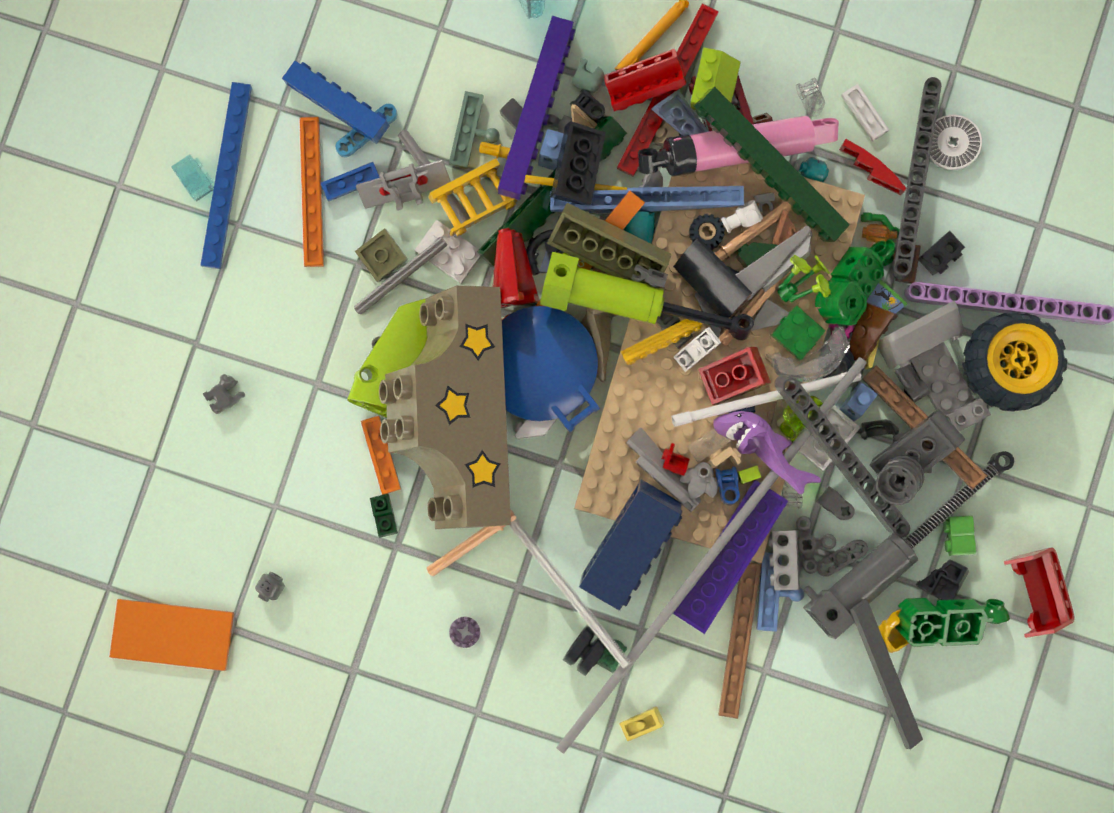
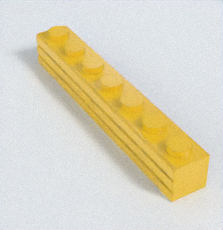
(660, 340)

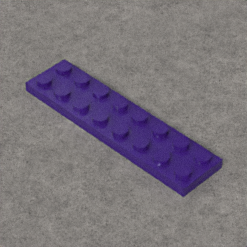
(720, 578)

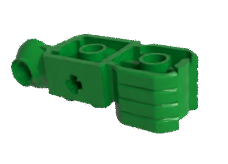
(854, 282)
(948, 622)

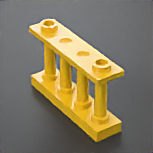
(457, 187)

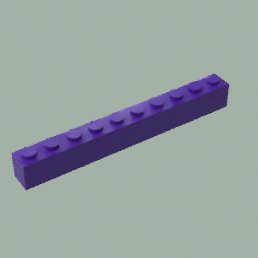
(535, 108)

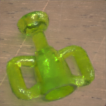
(792, 424)

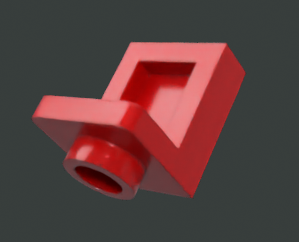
(674, 462)

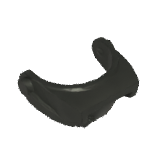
(889, 428)

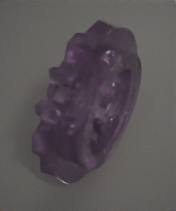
(456, 636)

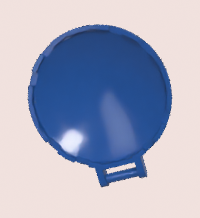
(548, 365)

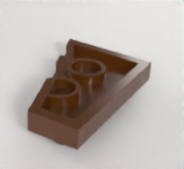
(869, 329)

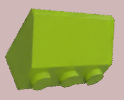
(718, 71)

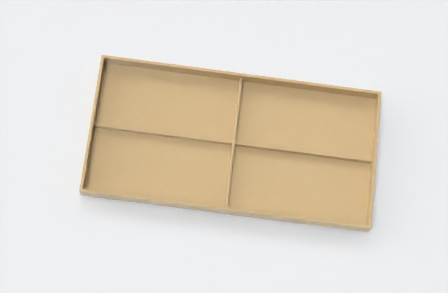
(658, 387)

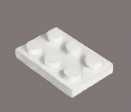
(456, 258)
(844, 427)

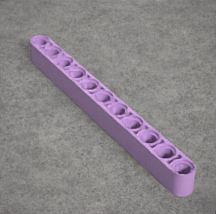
(1019, 303)

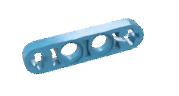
(358, 144)

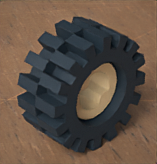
(714, 226)

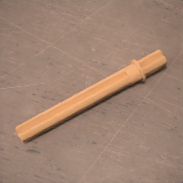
(751, 232)
(751, 308)
(465, 547)

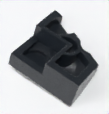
(945, 581)

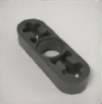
(851, 546)

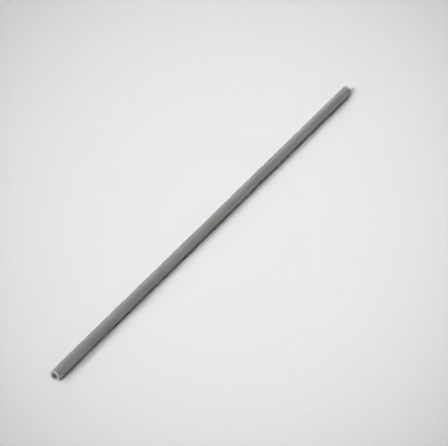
(704, 564)

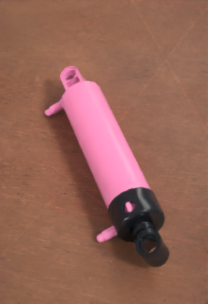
(709, 151)

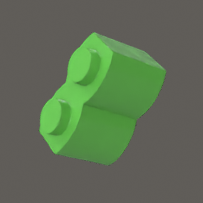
(960, 536)

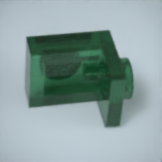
(608, 661)

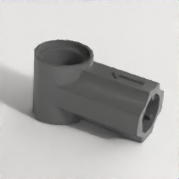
(913, 386)

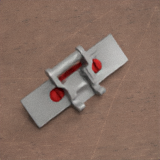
(403, 185)

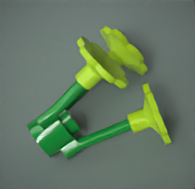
(788, 291)

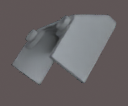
(921, 335)

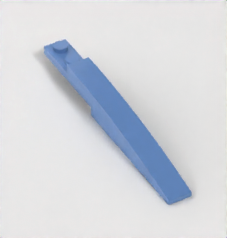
(662, 199)

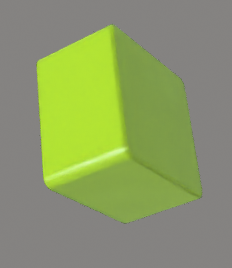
(749, 474)

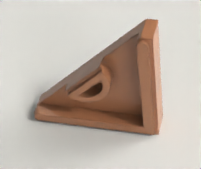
(784, 230)

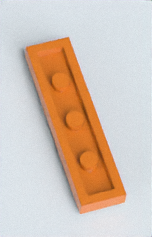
(380, 456)

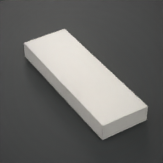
(865, 112)

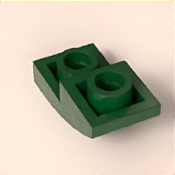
(383, 515)

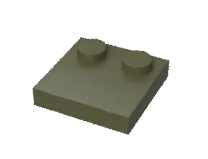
(381, 255)

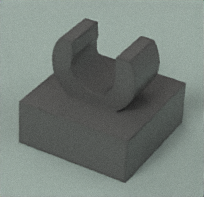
(764, 199)

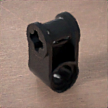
(588, 104)

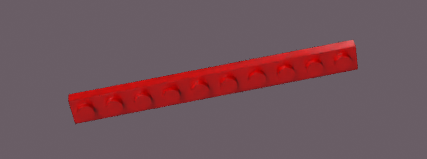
(651, 121)

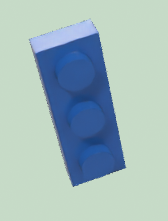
(347, 181)

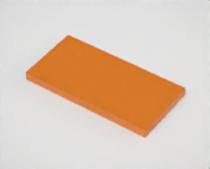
(171, 634)

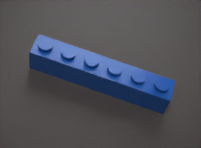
(336, 102)

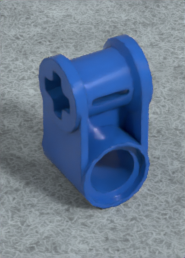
(728, 484)

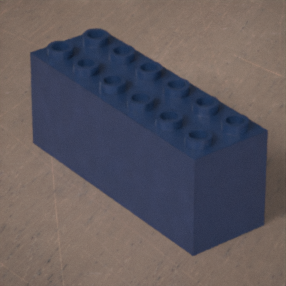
(631, 545)

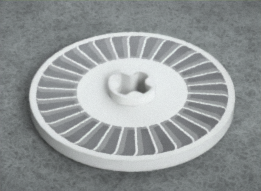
(967, 145)

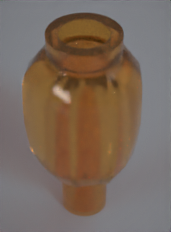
(878, 233)

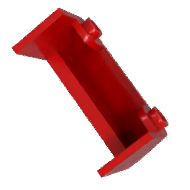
(1046, 591)

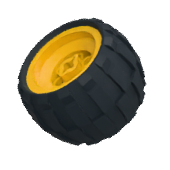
(1032, 344)

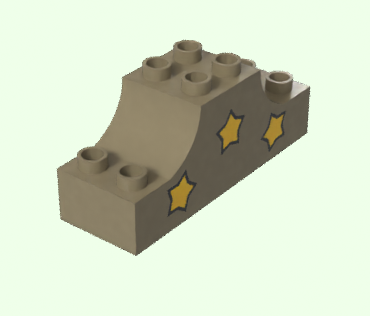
(452, 409)

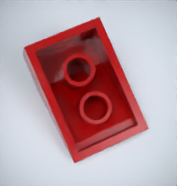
(734, 375)

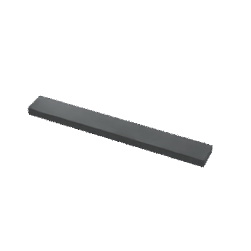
(886, 674)

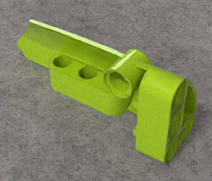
(394, 350)

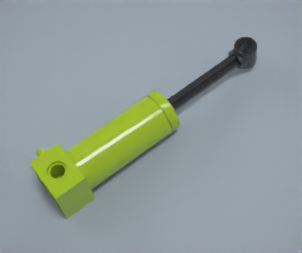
(622, 297)

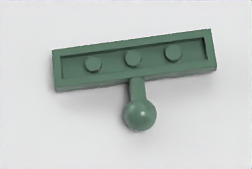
(468, 129)

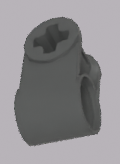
(833, 502)

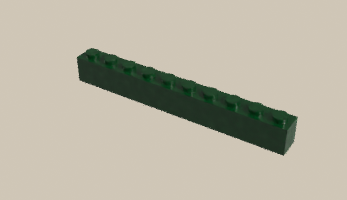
(771, 165)
(536, 208)

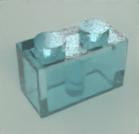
(193, 177)

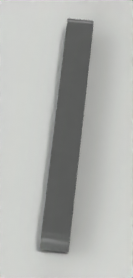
(920, 169)
(836, 452)

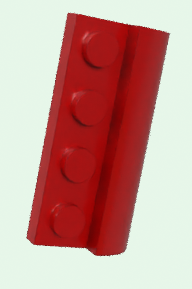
(645, 80)

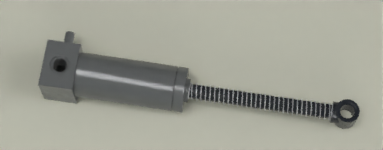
(886, 562)

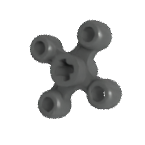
(816, 543)

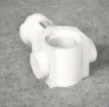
(745, 216)

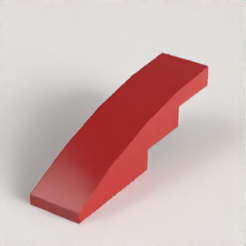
(879, 172)

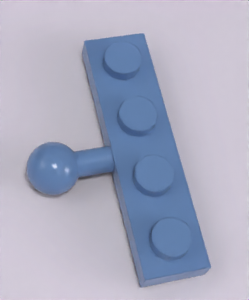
(769, 597)

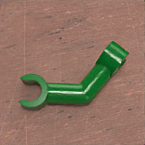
(869, 217)

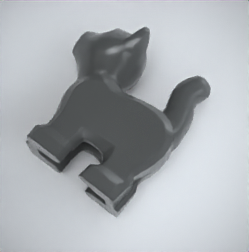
(222, 396)

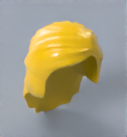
(893, 639)

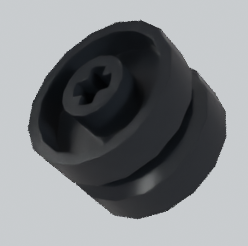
(584, 649)

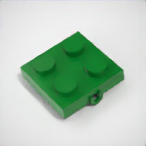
(798, 333)

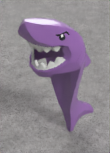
(757, 437)

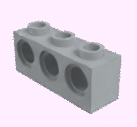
(792, 568)

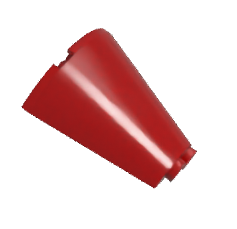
(513, 270)

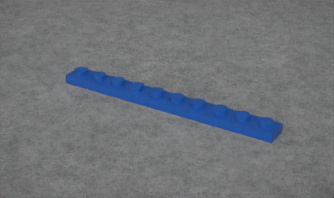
(226, 175)

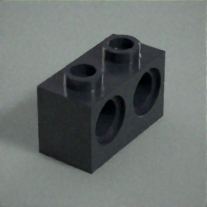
(939, 250)

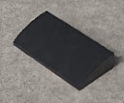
(578, 164)
(712, 279)

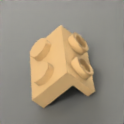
(719, 456)

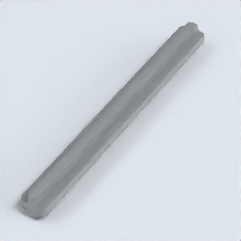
(421, 159)
(400, 276)

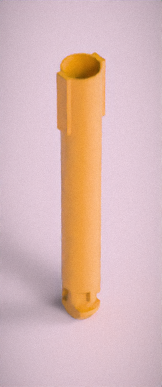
(654, 34)

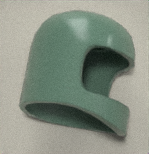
(586, 80)

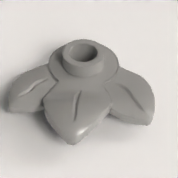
(698, 483)

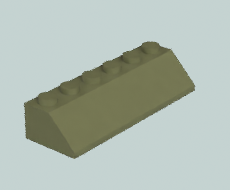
(605, 245)

